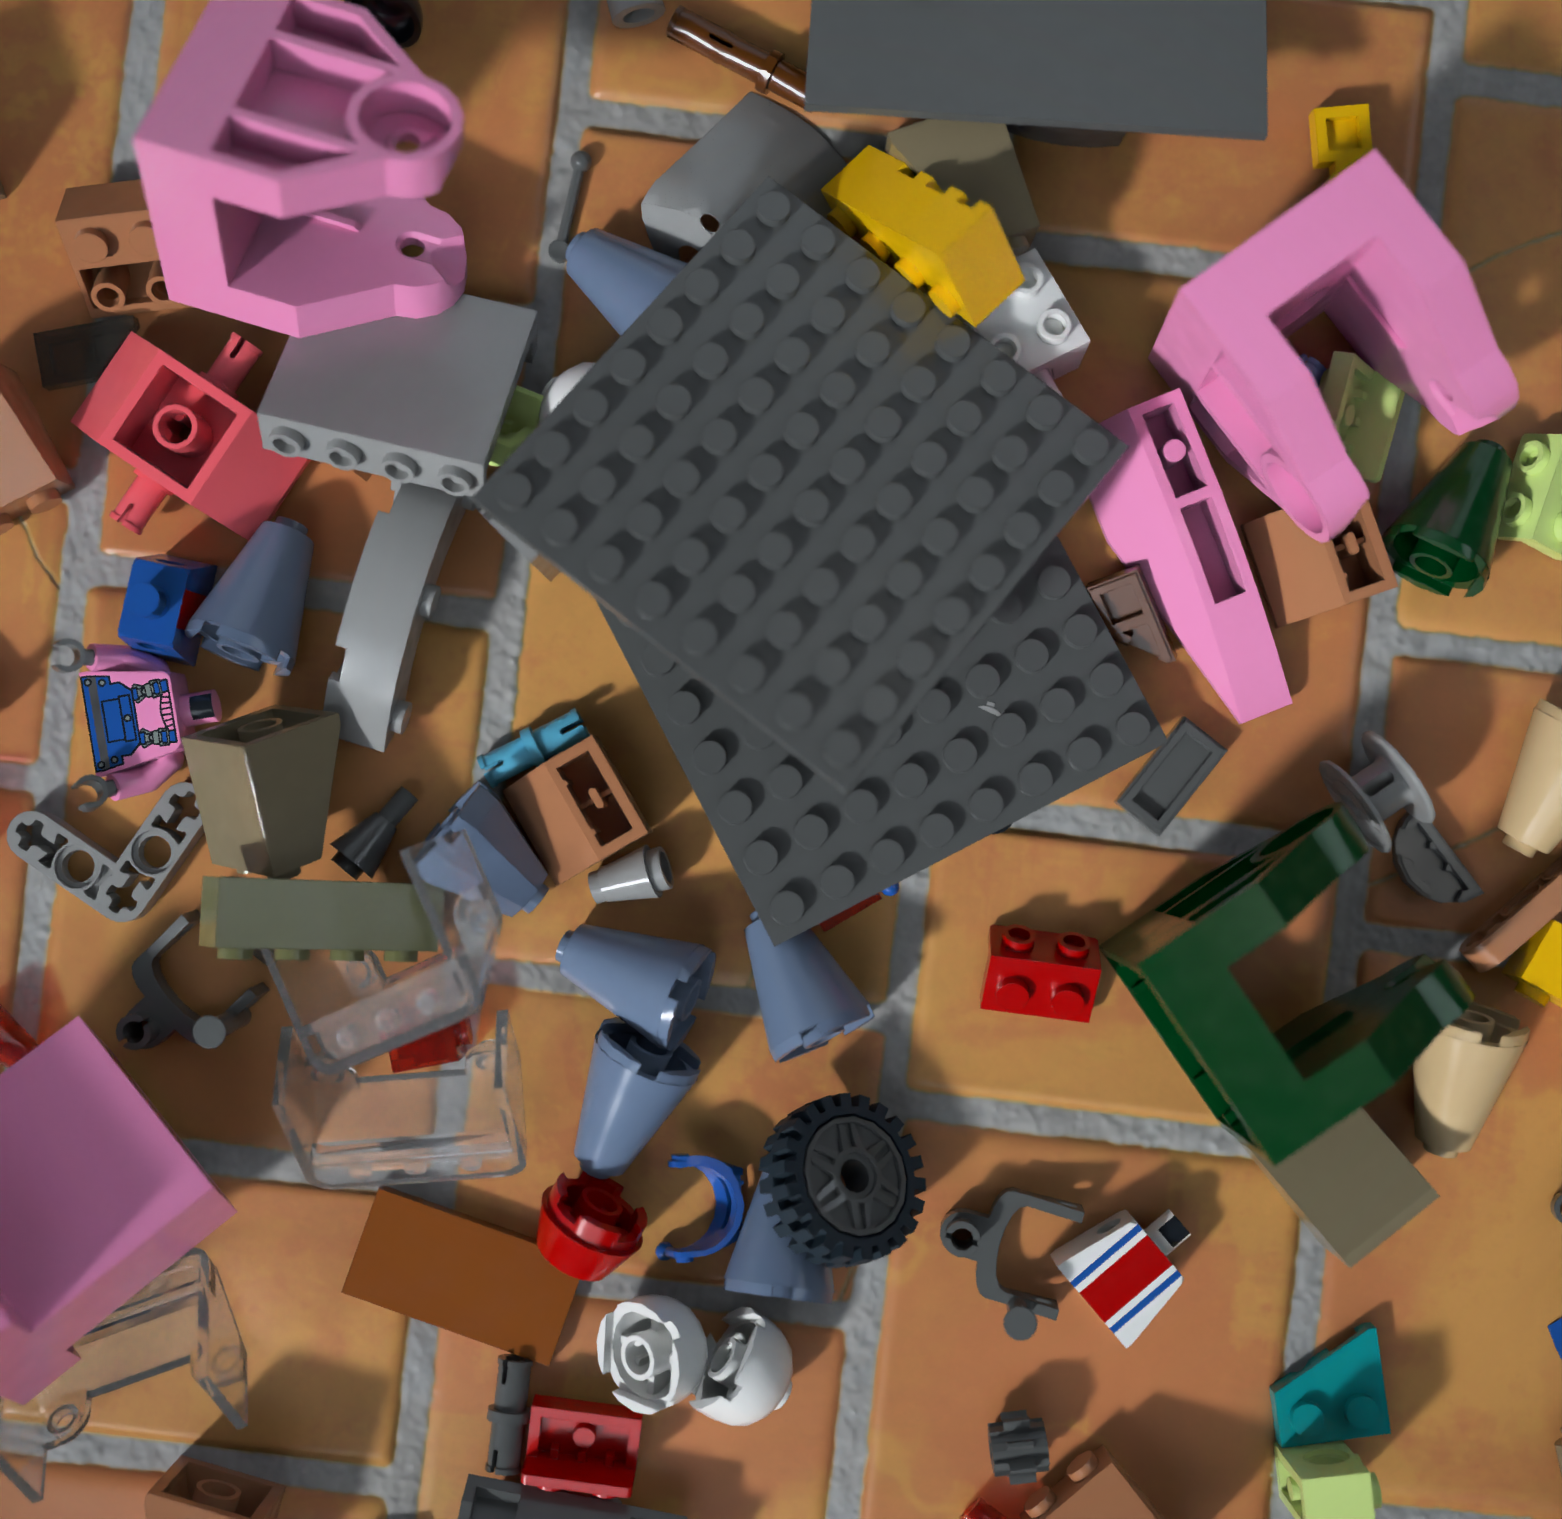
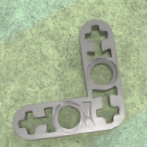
(108, 869)

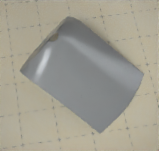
(729, 165)

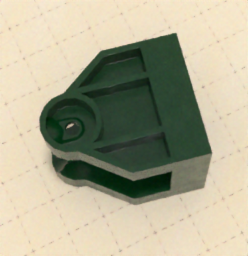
(1324, 1063)

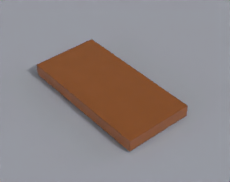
(460, 1275)

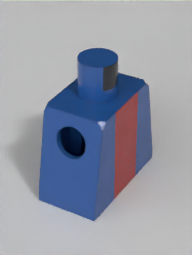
(160, 602)

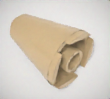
(1535, 794)
(1463, 1077)

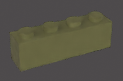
(313, 915)

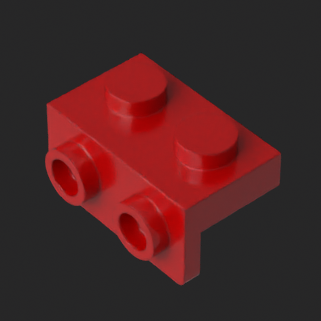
(1041, 973)
(582, 1447)

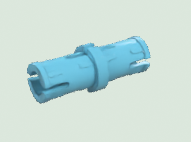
(533, 747)

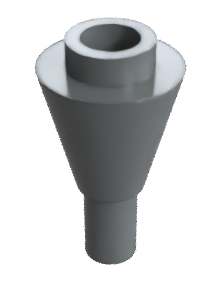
(367, 842)

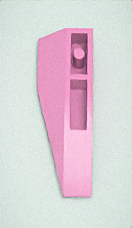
(1172, 519)

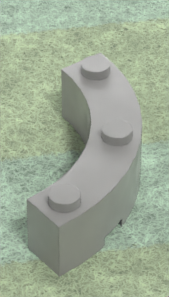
(387, 612)

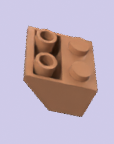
(113, 249)
(1313, 577)
(576, 809)

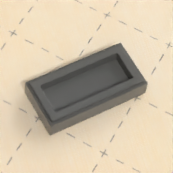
(1170, 776)

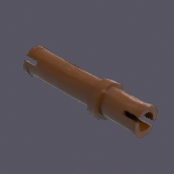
(746, 59)

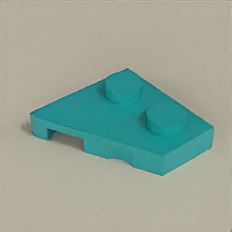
(1334, 1395)

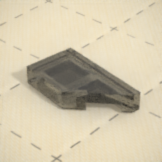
(80, 352)

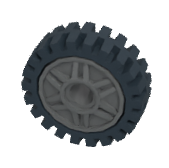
(822, 1215)

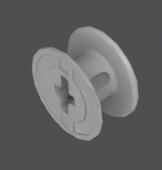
(1378, 790)

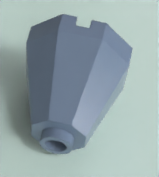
(500, 846)

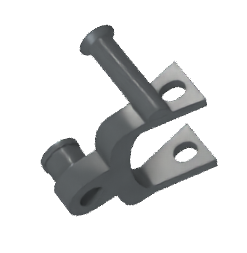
(170, 1014)
(983, 1247)

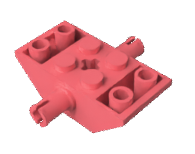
(220, 466)

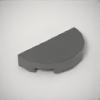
(1430, 864)

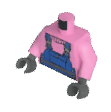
(134, 718)

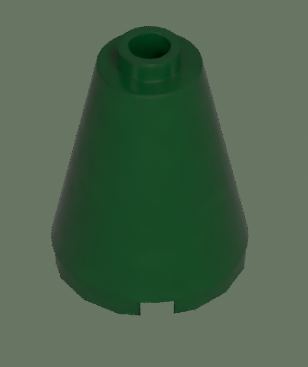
(1453, 522)

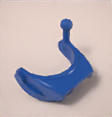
(728, 1208)

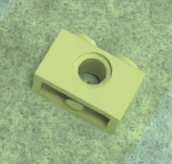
(1326, 1482)

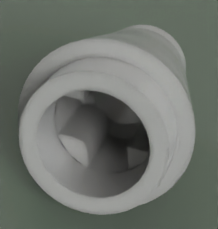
(633, 876)

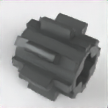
(1018, 1447)

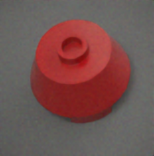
(588, 1227)

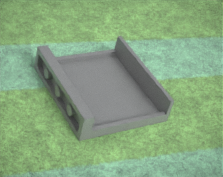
(403, 394)

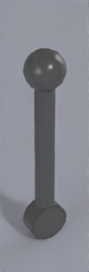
(580, 162)

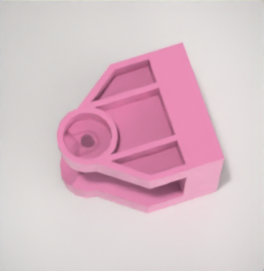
(284, 175)
(1389, 288)

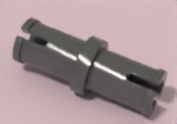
(509, 1415)

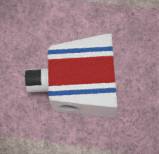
(1124, 1270)

